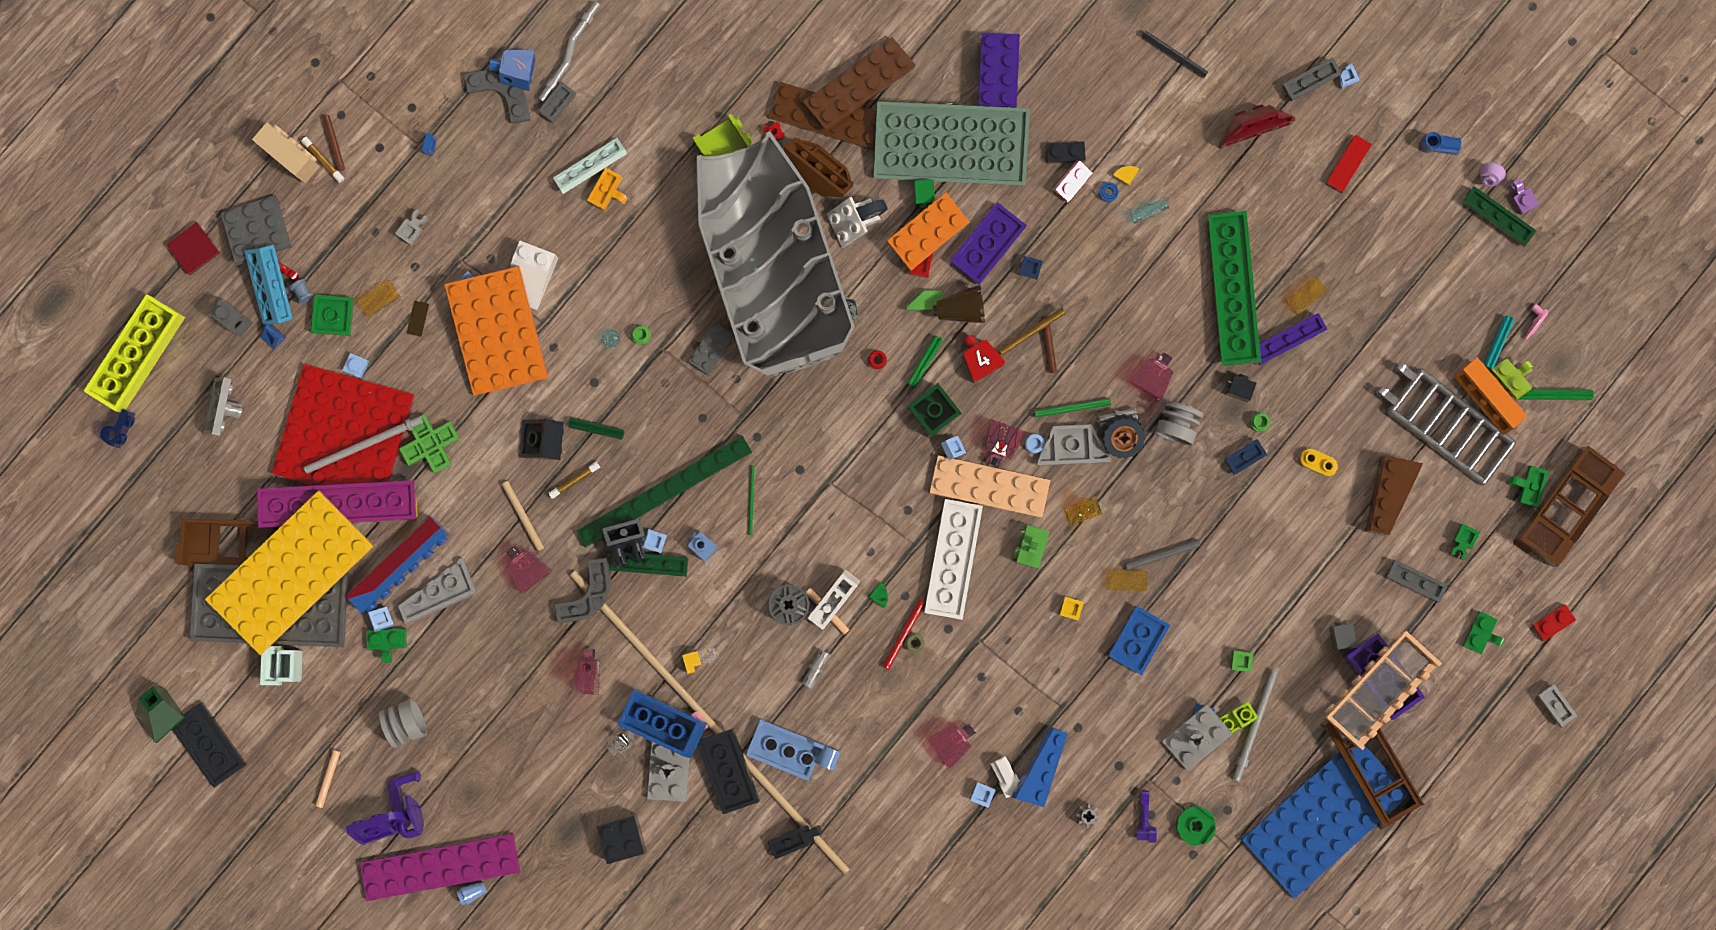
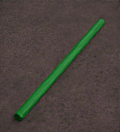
(751, 500)

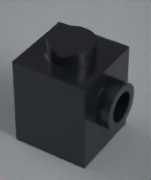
(1240, 387)

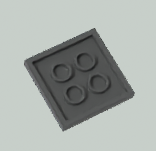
(255, 227)

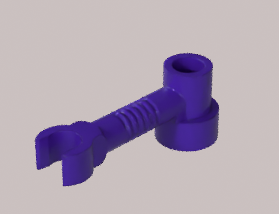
(1146, 833)

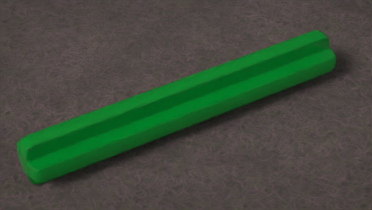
(1558, 394)

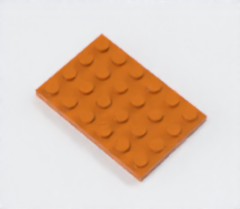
(496, 330)

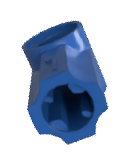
(1442, 144)

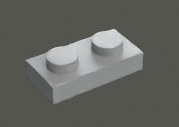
(1556, 705)

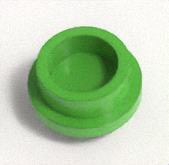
(641, 335)
(1260, 422)

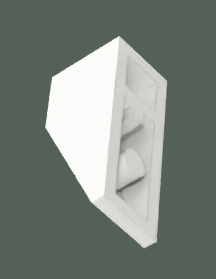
(834, 599)

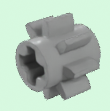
(1091, 820)

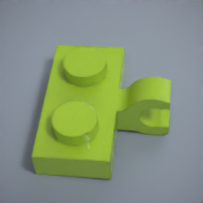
(1513, 378)

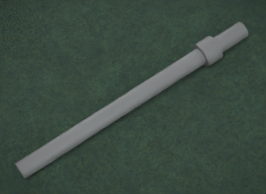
(1242, 761)

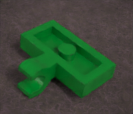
(1531, 486)
(1481, 633)
(386, 641)

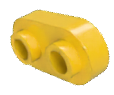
(1318, 462)

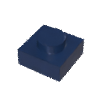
(1030, 267)

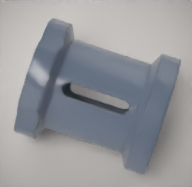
(301, 291)

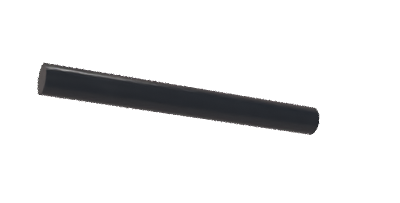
(1175, 54)

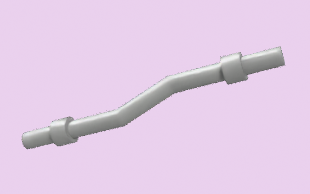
(586, 18)

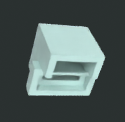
(280, 666)

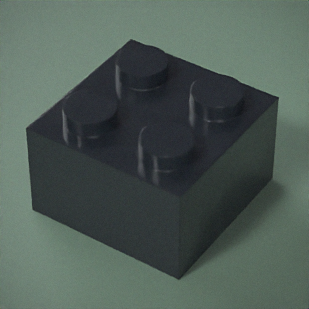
(621, 839)

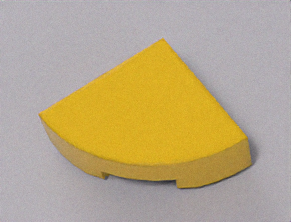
(1126, 174)

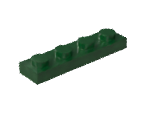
(1498, 216)
(654, 565)

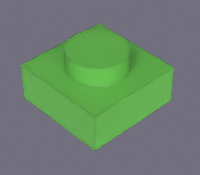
(1241, 661)

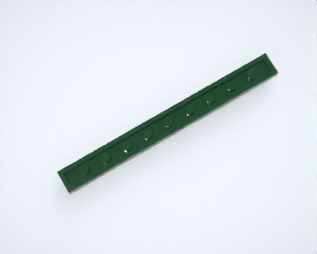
(666, 490)

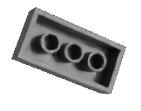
(711, 349)

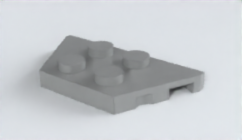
(1073, 446)

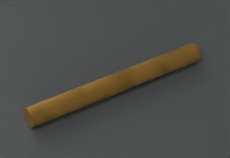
(1032, 331)

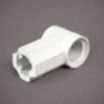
(1007, 779)

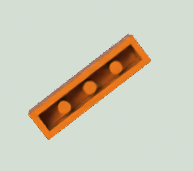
(1490, 396)

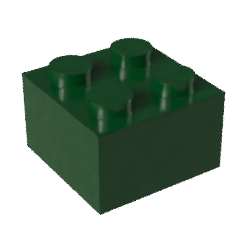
(934, 410)

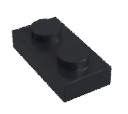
(1065, 152)

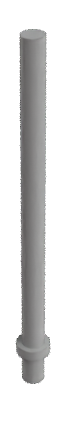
(409, 424)

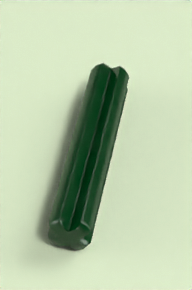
(596, 428)

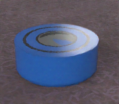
(1108, 192)

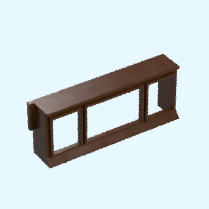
(1373, 797)

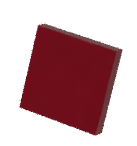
(193, 248)

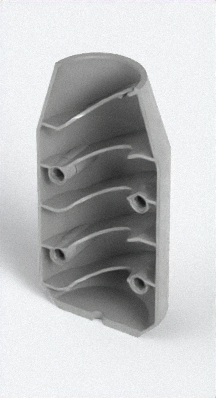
(756, 208)

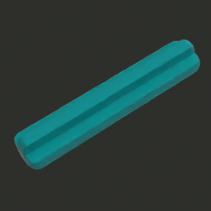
(1498, 342)

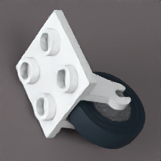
(851, 219)

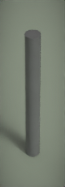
(1163, 554)

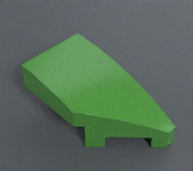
(924, 301)

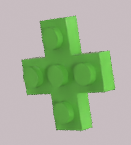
(430, 445)

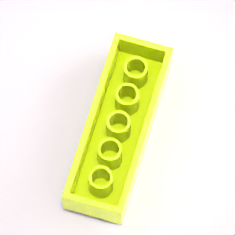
(134, 354)

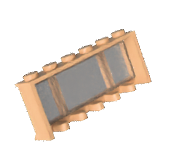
(1381, 689)

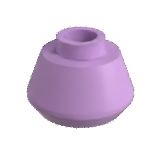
(1491, 173)

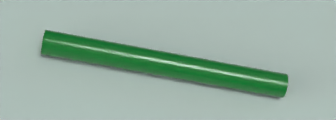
(1072, 407)

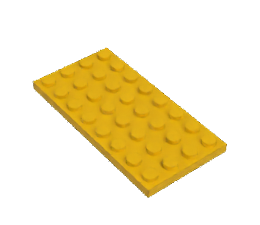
(289, 572)

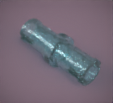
(1149, 210)

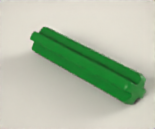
(925, 361)

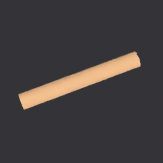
(835, 620)
(327, 778)

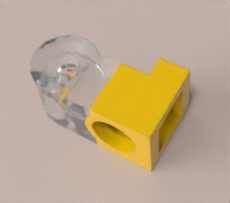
(700, 657)

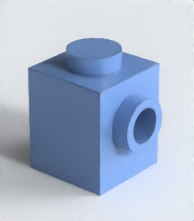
(702, 545)

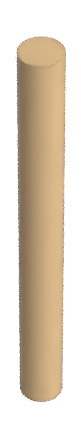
(522, 515)

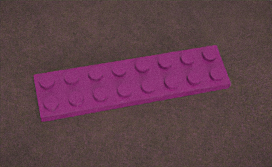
(355, 501)
(440, 867)

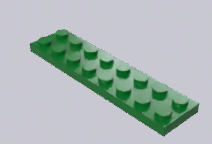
(1234, 288)

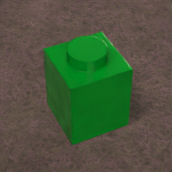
(924, 193)

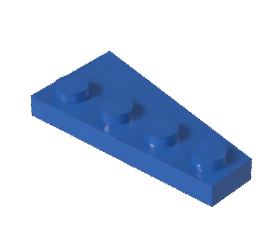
(1038, 780)

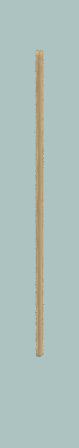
(710, 723)

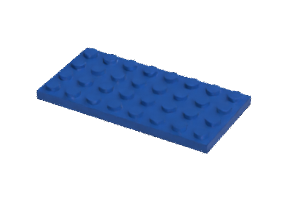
(1321, 821)

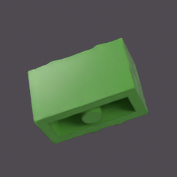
(1031, 547)

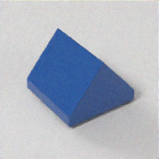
(272, 336)

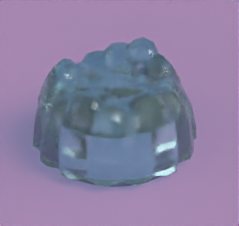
(611, 338)

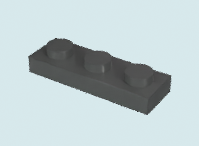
(1312, 79)
(1416, 581)

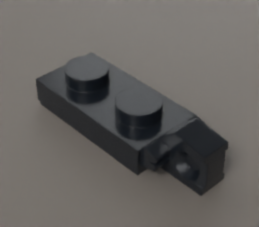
(793, 840)

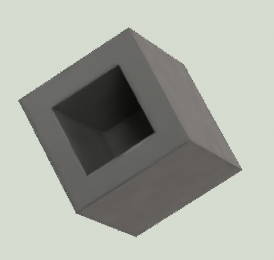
(1343, 635)

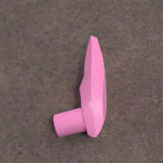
(1538, 320)

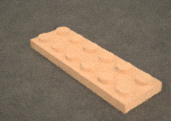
(990, 486)

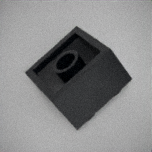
(541, 439)

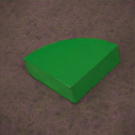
(880, 595)

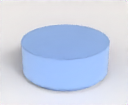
(1034, 443)

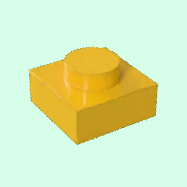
(1071, 608)

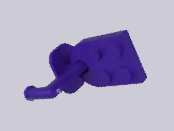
(393, 822)

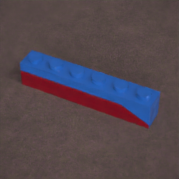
(398, 565)

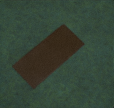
(418, 318)

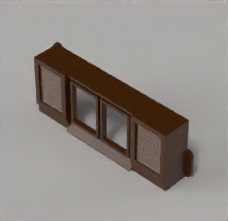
(1545, 536)
(201, 541)

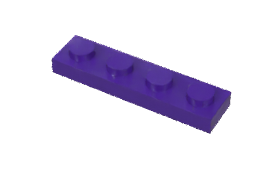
(1291, 338)

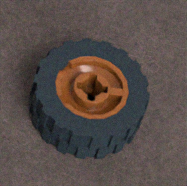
(1115, 429)

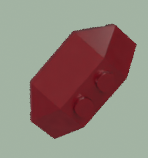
(1255, 123)

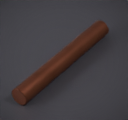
(333, 142)
(1049, 348)

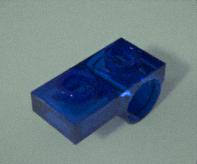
(124, 422)

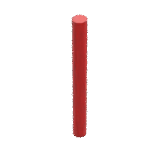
(904, 633)

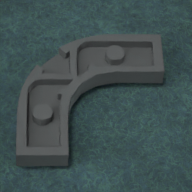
(490, 81)
(594, 599)

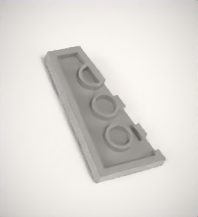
(446, 590)

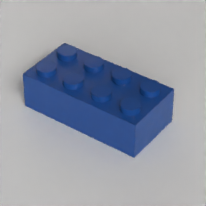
(662, 724)

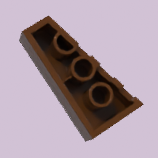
(1390, 492)

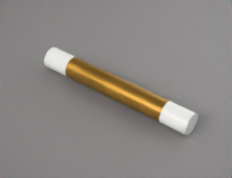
(322, 159)
(575, 479)

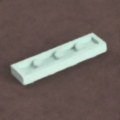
(590, 165)

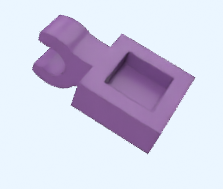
(1524, 199)

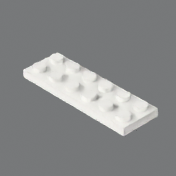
(953, 559)

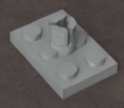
(220, 407)
(1197, 737)
(667, 775)

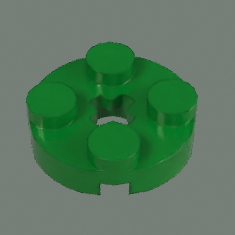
(1207, 825)

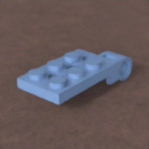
(821, 754)

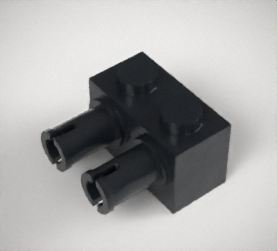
(624, 536)

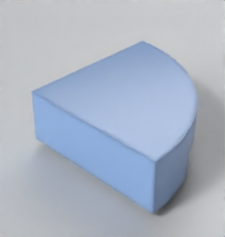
(1348, 76)

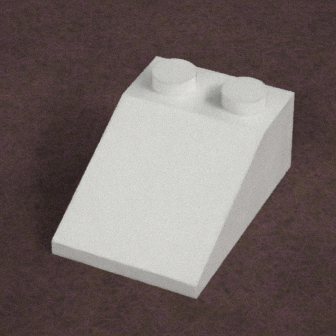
(536, 270)

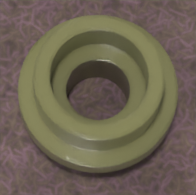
(908, 643)

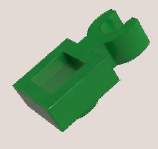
(1465, 538)

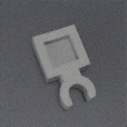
(410, 230)

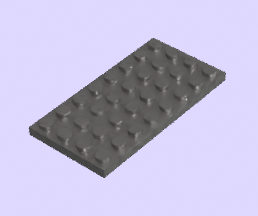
(318, 626)

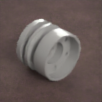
(1179, 422)
(401, 724)

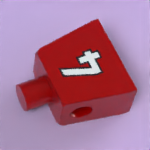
(981, 358)

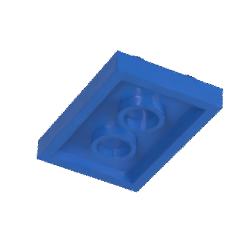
(1139, 640)

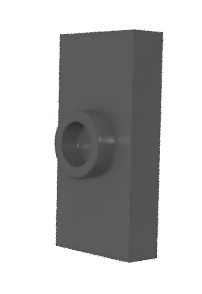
(557, 102)

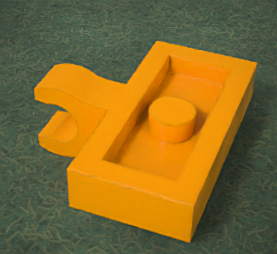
(606, 190)

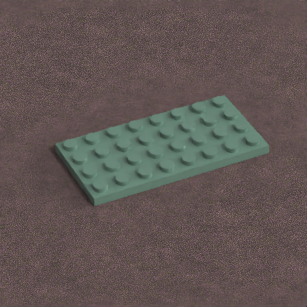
(951, 143)

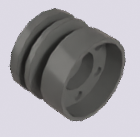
(800, 602)

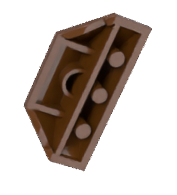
(819, 168)

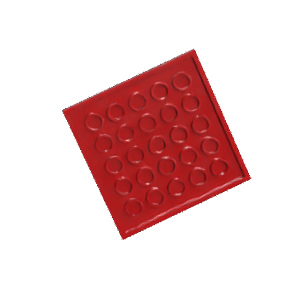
(336, 413)

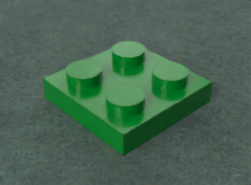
(332, 315)

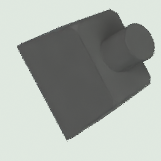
(229, 316)

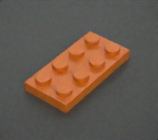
(928, 231)

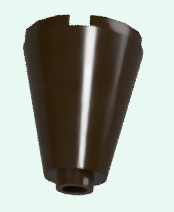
(961, 306)

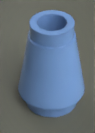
(471, 892)

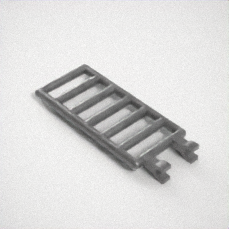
(1481, 420)

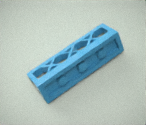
(271, 285)

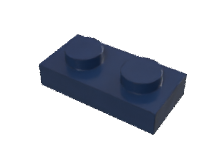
(1245, 457)

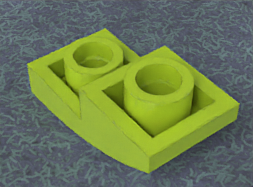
(1239, 717)

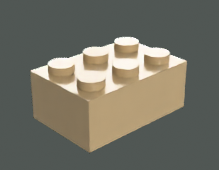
(287, 151)

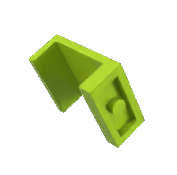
(723, 139)

